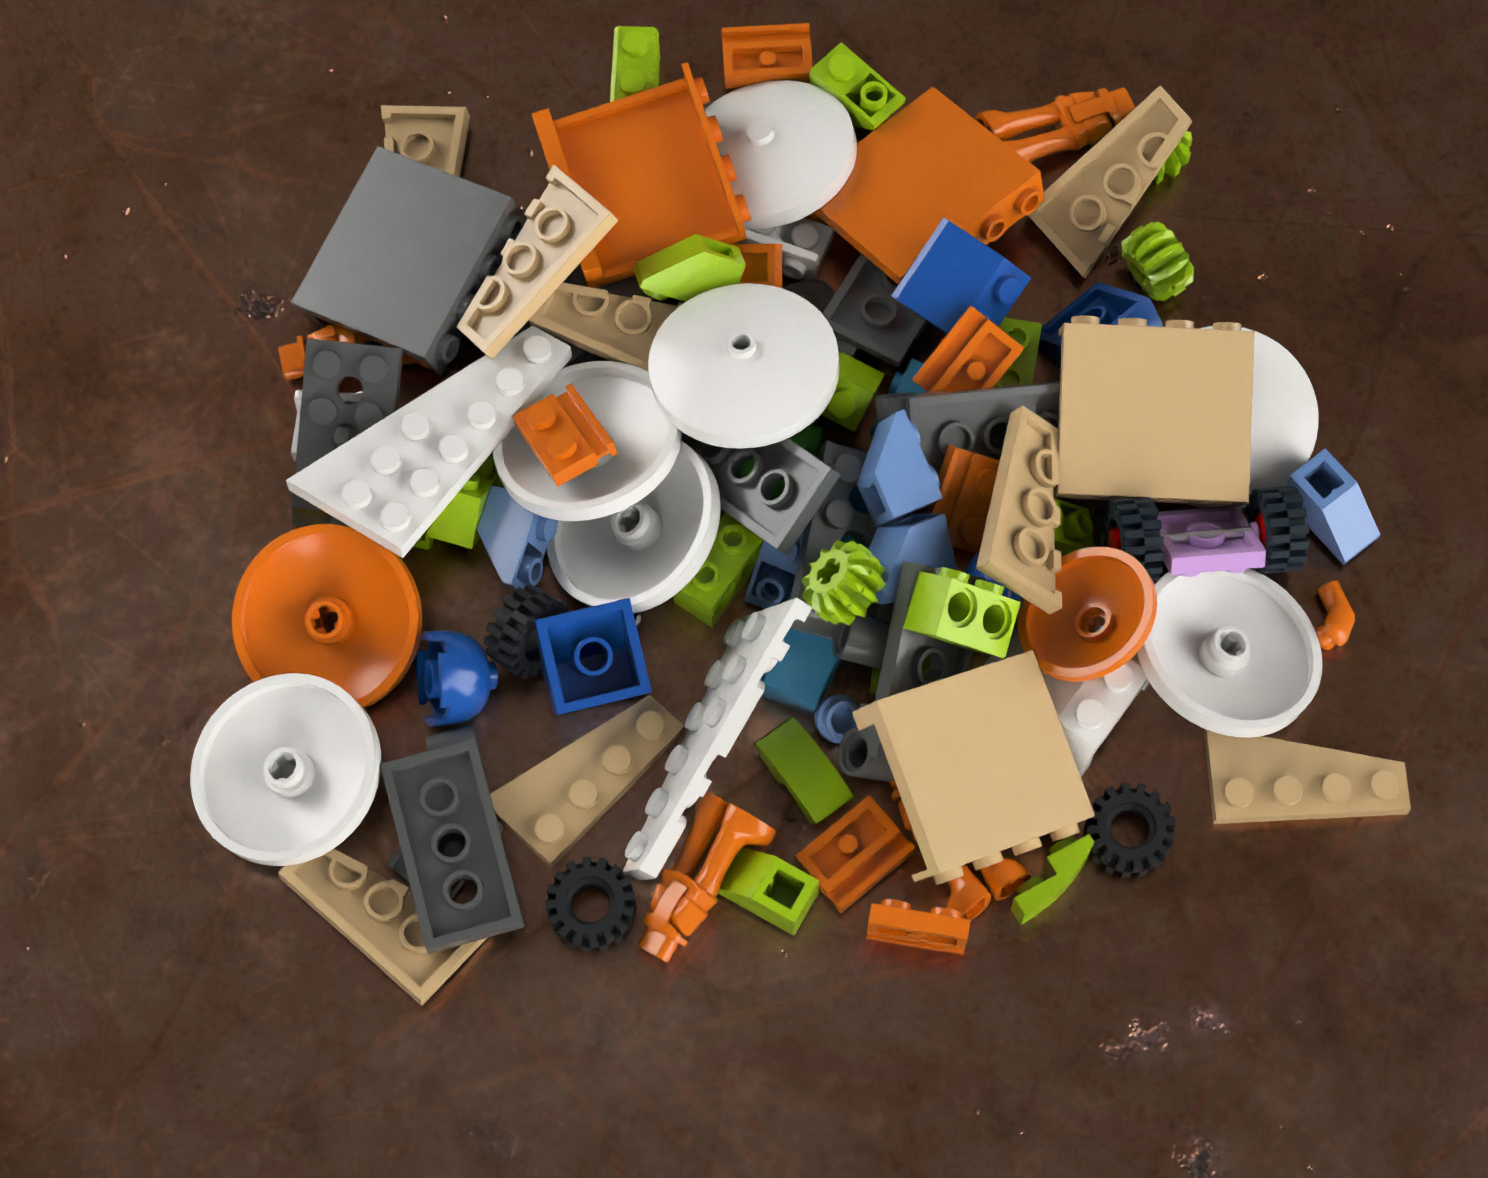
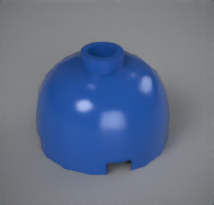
(453, 677)

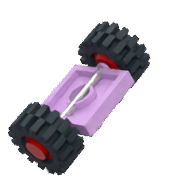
(1213, 537)

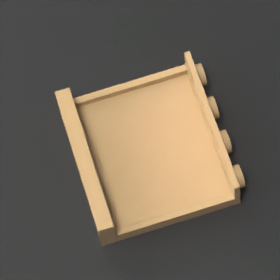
(1155, 411)
(980, 765)

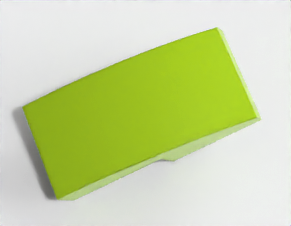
(804, 770)
(1061, 868)

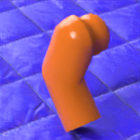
(1339, 617)

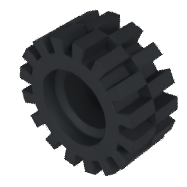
(513, 633)
(1147, 807)
(582, 876)

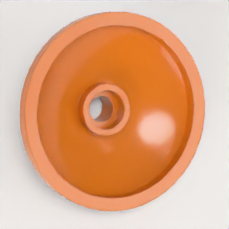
(1097, 590)

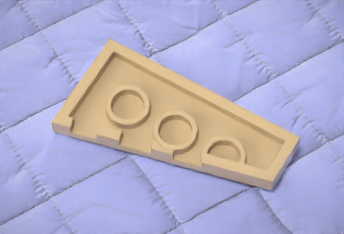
(428, 134)
(1105, 184)
(551, 244)
(603, 322)
(1023, 513)
(1298, 781)
(576, 786)
(376, 919)

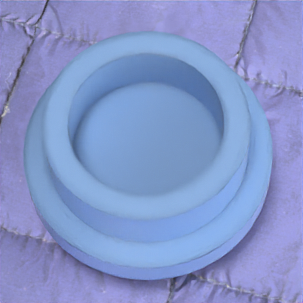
(835, 717)

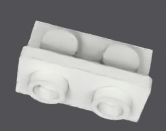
(802, 243)

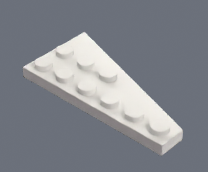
(418, 458)
(713, 727)

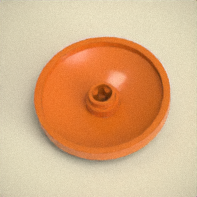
(302, 580)

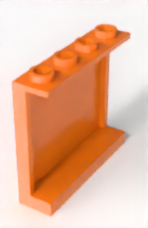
(653, 168)
(924, 168)

